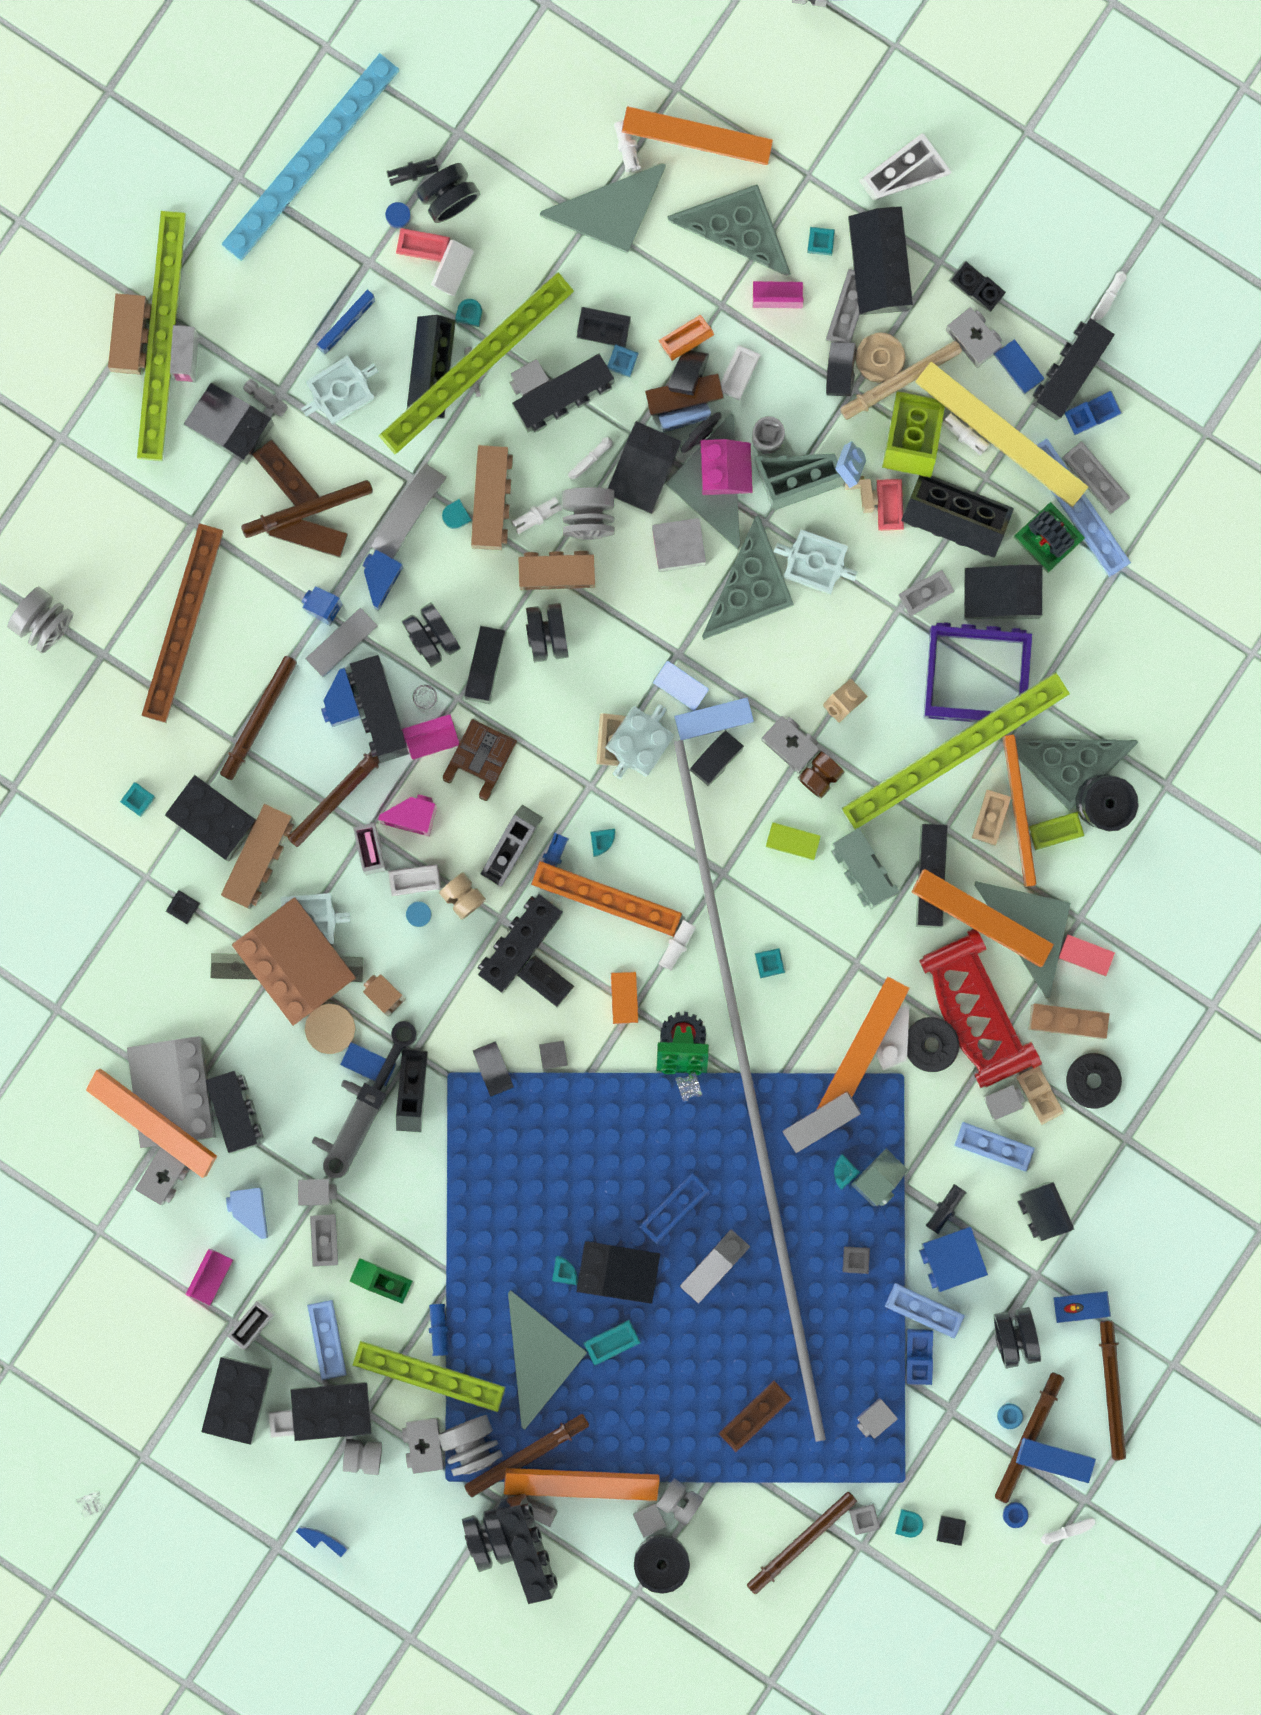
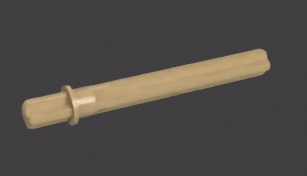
(870, 398)

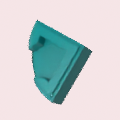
(602, 841)
(844, 1171)
(564, 1272)

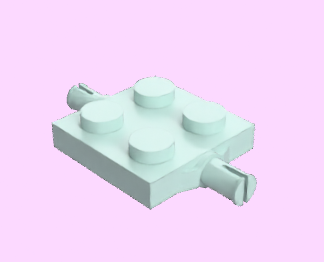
(339, 390)
(815, 562)
(639, 741)
(321, 912)

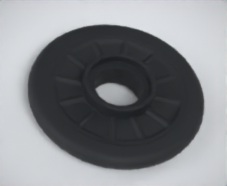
(701, 432)
(947, 1040)
(1110, 1080)

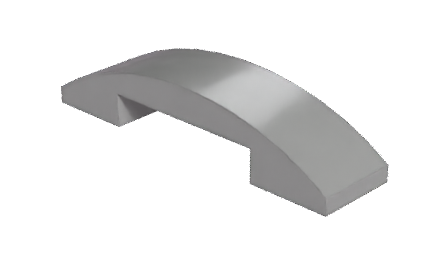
(408, 510)

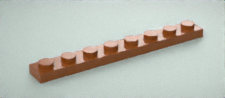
(182, 623)

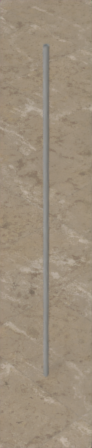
(749, 1091)

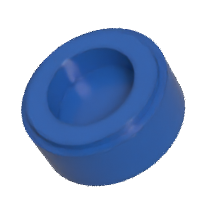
(397, 215)
(1015, 1515)

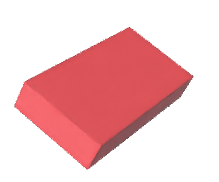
(422, 245)
(890, 504)
(1086, 955)

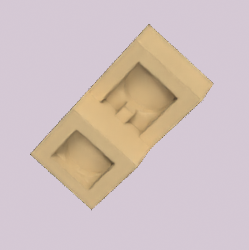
(1039, 1095)

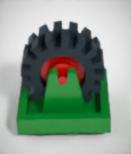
(1049, 537)
(682, 1045)

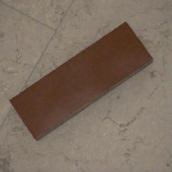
(662, 400)
(284, 473)
(312, 537)
(754, 1416)

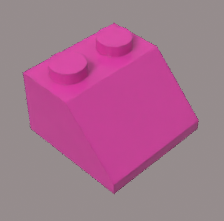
(726, 467)
(411, 815)

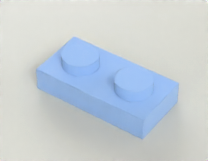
(851, 464)

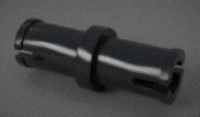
(412, 171)
(946, 1208)

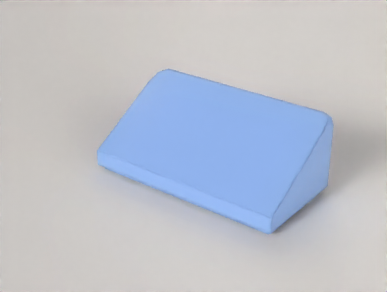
(684, 417)
(681, 685)

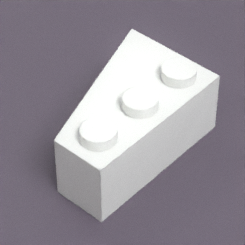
(907, 168)

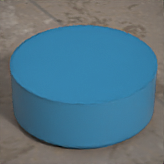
(418, 914)
(1009, 1416)

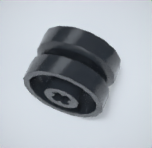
(448, 193)
(544, 633)
(430, 635)
(1121, 804)
(1015, 1338)
(483, 1541)
(670, 1576)

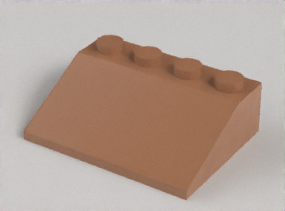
(293, 961)

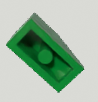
(380, 1281)

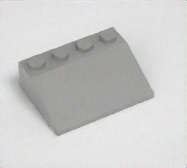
(173, 1082)

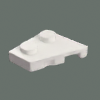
(894, 1044)

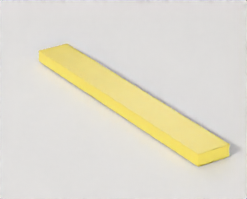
(1001, 434)

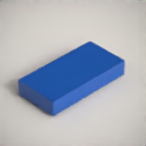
(1019, 366)
(364, 1062)

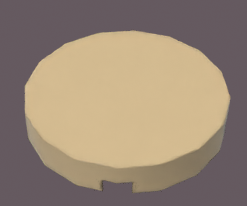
(880, 357)
(330, 1029)

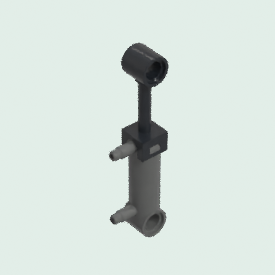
(365, 1109)

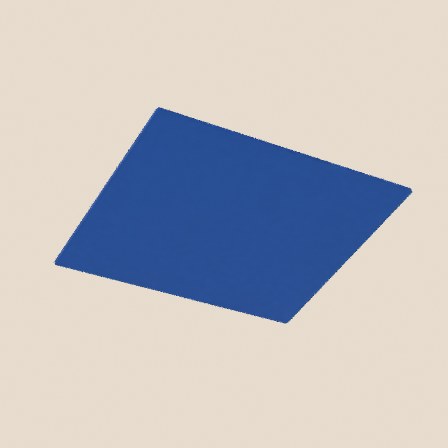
(589, 1163)

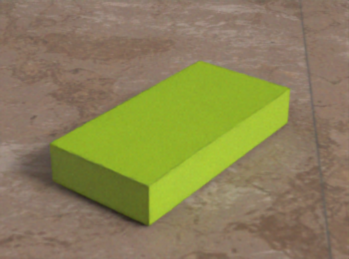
(1056, 831)
(793, 841)

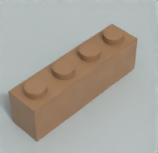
(490, 497)
(257, 857)

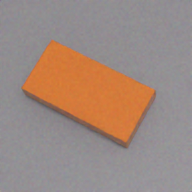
(686, 337)
(624, 997)

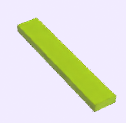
(429, 1376)

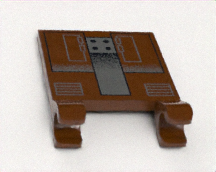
(482, 754)

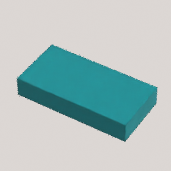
(611, 1342)

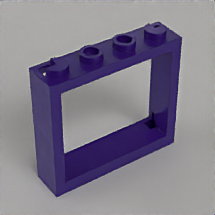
(969, 631)

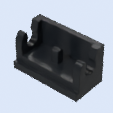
(603, 327)
(545, 981)

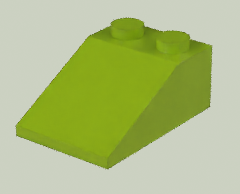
(913, 434)

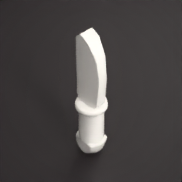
(1108, 298)
(589, 459)
(1068, 1531)

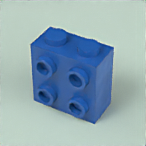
(953, 1259)

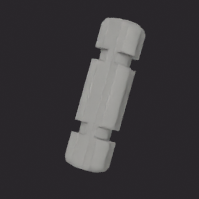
(265, 397)

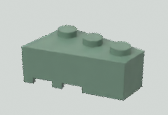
(797, 478)
(863, 869)
(880, 1179)

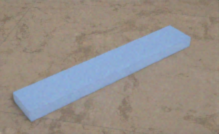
(1091, 526)

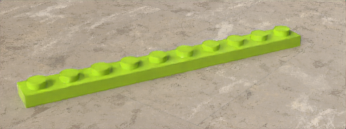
(162, 319)
(476, 363)
(955, 750)

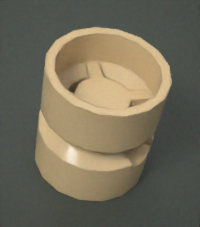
(462, 896)

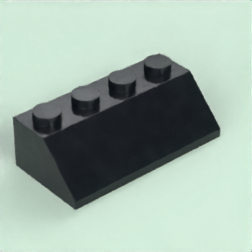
(880, 261)
(957, 515)

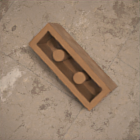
(129, 334)
(556, 571)
(383, 994)
(1068, 1021)

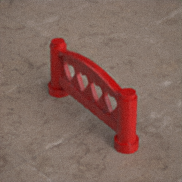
(963, 957)

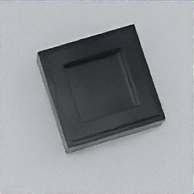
(183, 907)
(951, 1530)

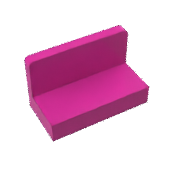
(777, 294)
(431, 737)
(209, 1276)

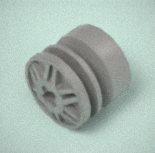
(588, 517)
(45, 623)
(470, 1445)

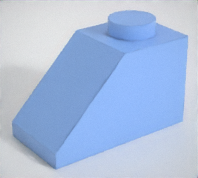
(249, 1210)

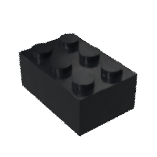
(211, 818)
(234, 1111)
(236, 1400)
(330, 1411)

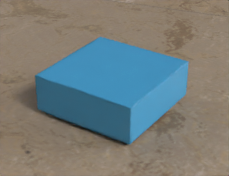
(622, 361)

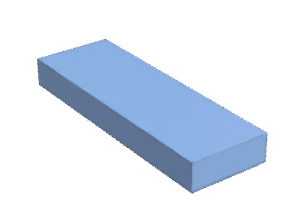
(714, 719)
(994, 1146)
(924, 1310)
(327, 1340)

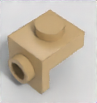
(868, 496)
(844, 700)

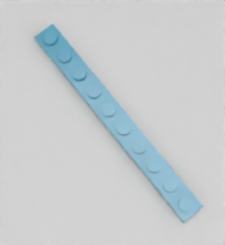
(310, 157)

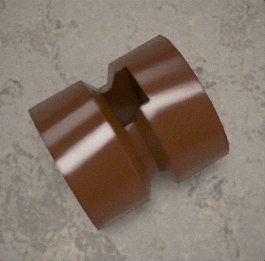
(820, 775)

